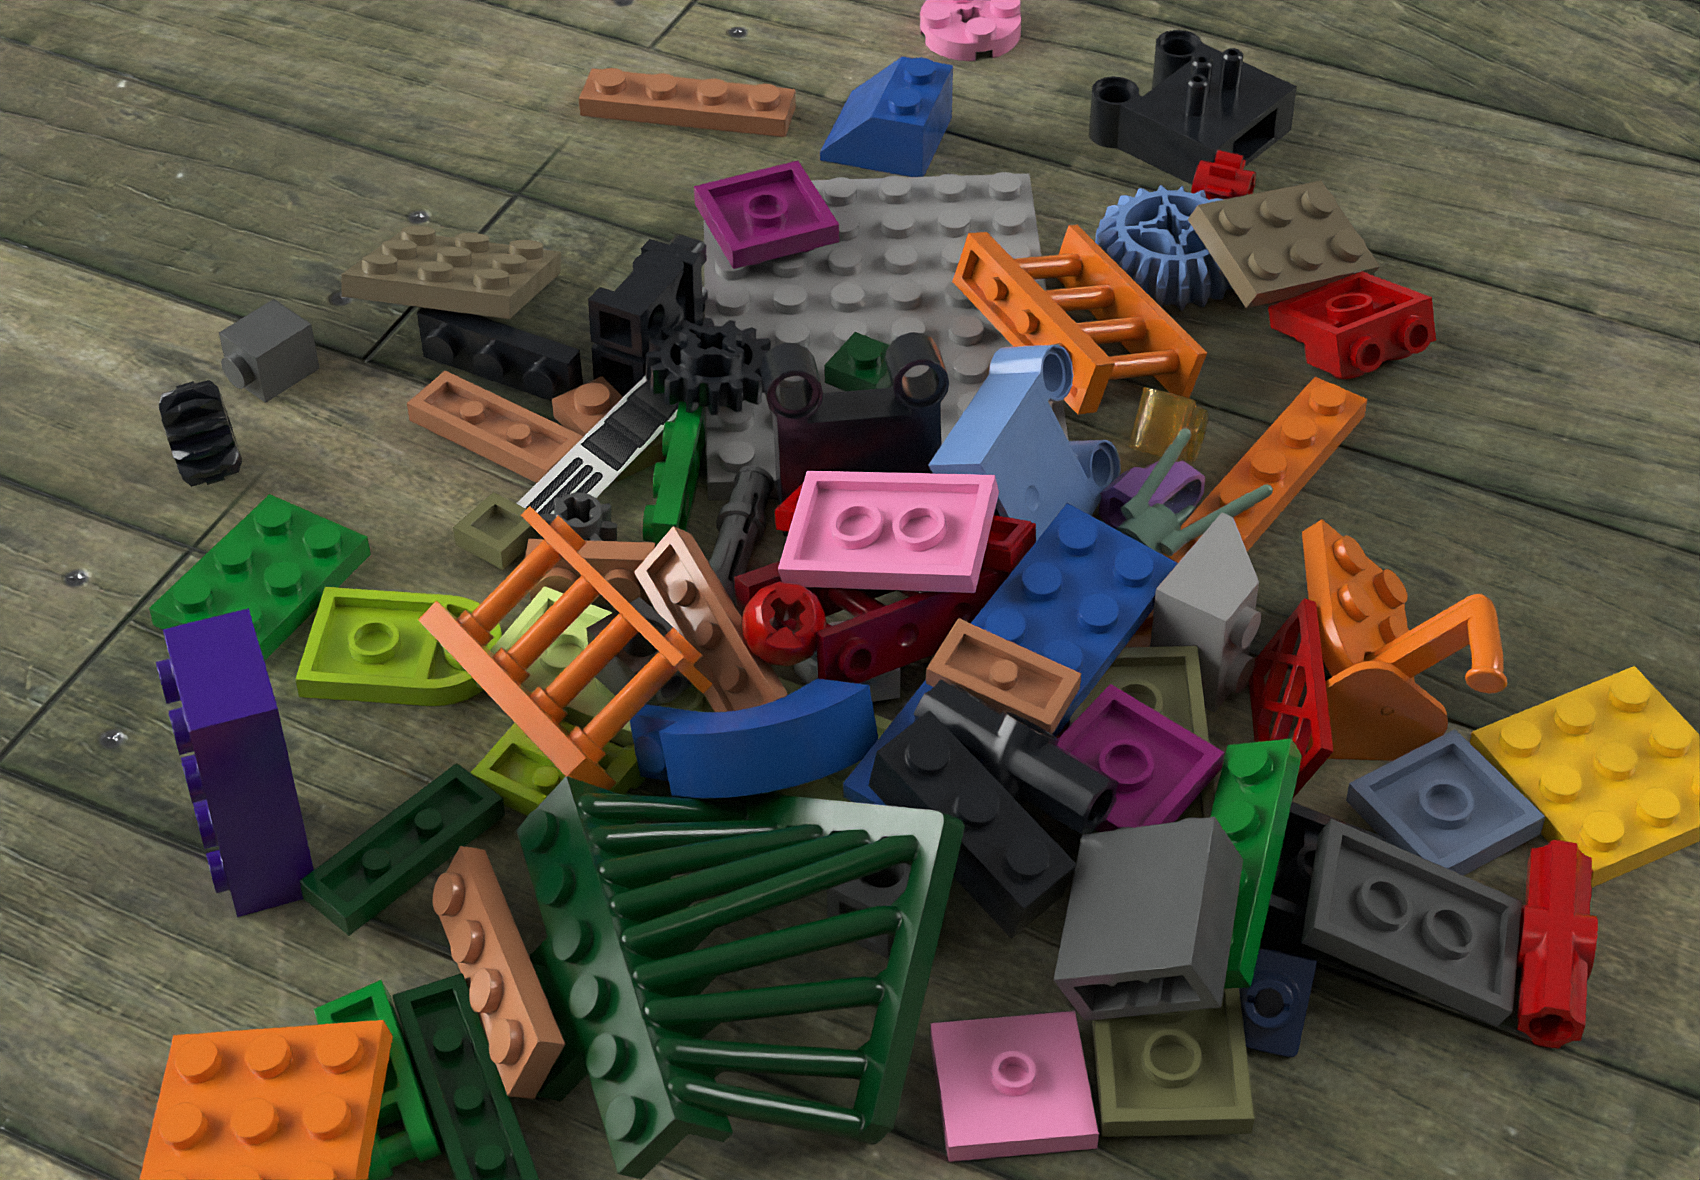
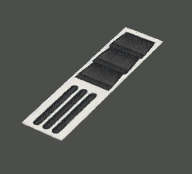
(604, 449)

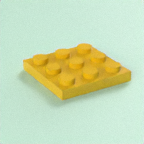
(1605, 770)

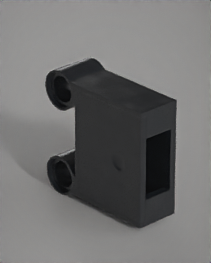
(1195, 107)
(855, 429)

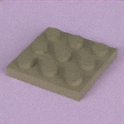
(453, 273)

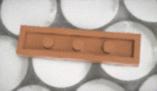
(688, 102)
(700, 609)
(497, 973)

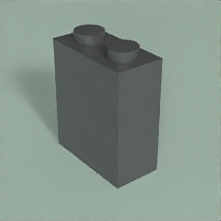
(1150, 920)

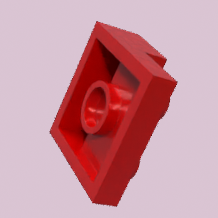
(1356, 324)

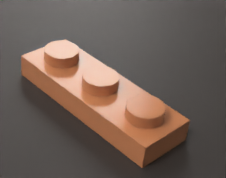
(491, 426)

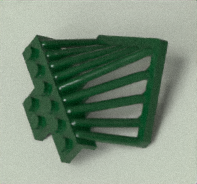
(630, 983)

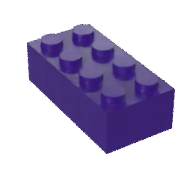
(240, 761)

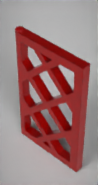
(1306, 667)

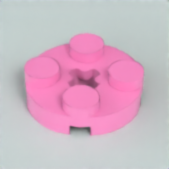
(970, 26)

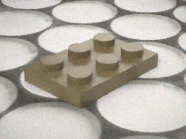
(1281, 242)

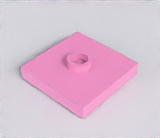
(1013, 1086)

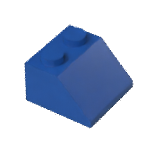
(894, 119)

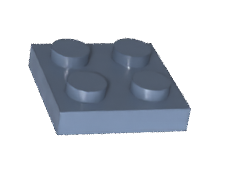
(1446, 805)

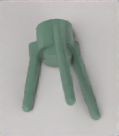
(1158, 525)

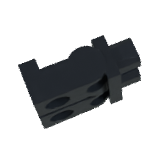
(654, 296)

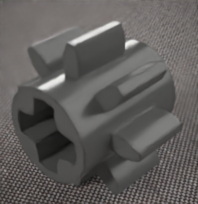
(584, 516)

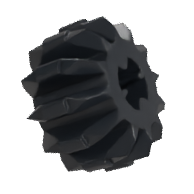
(200, 433)

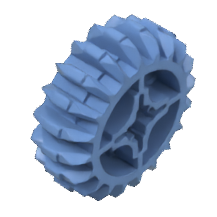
(1160, 247)

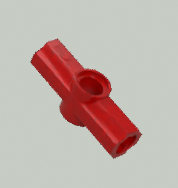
(1556, 944)

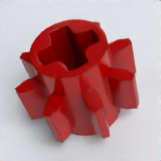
(1224, 178)

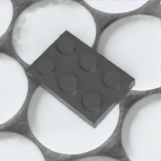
(1413, 922)

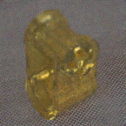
(1162, 418)

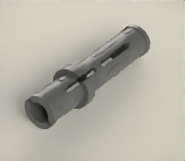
(740, 525)

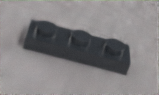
(499, 352)

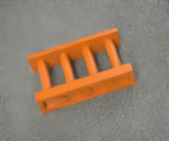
(1030, 316)
(542, 710)

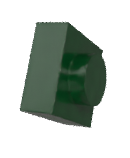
(858, 365)

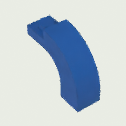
(758, 747)

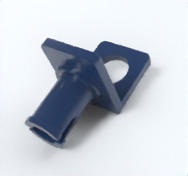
(1277, 1001)

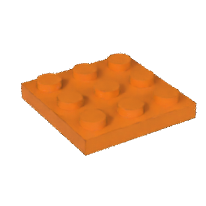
(270, 1104)

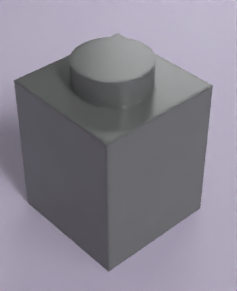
(268, 351)

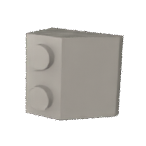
(1212, 606)

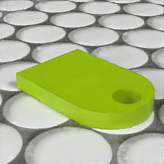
(379, 652)

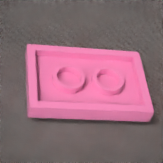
(890, 531)

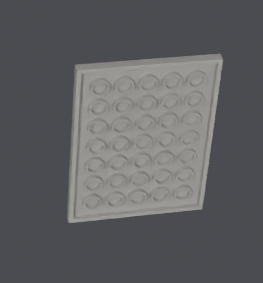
(879, 280)

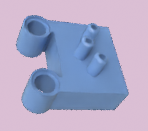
(1019, 440)

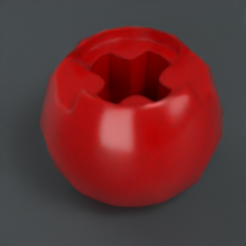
(784, 602)

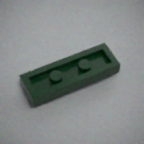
(402, 849)

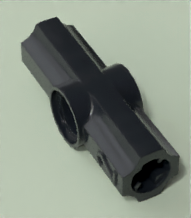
(1024, 758)

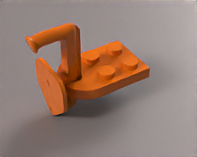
(1374, 655)

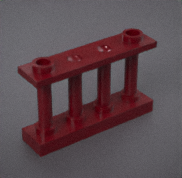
(879, 635)

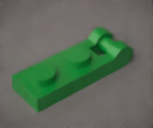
(401, 1092)

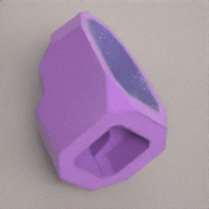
(1178, 489)

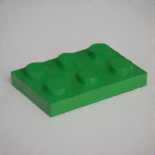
(267, 563)

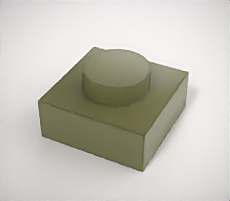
(495, 531)

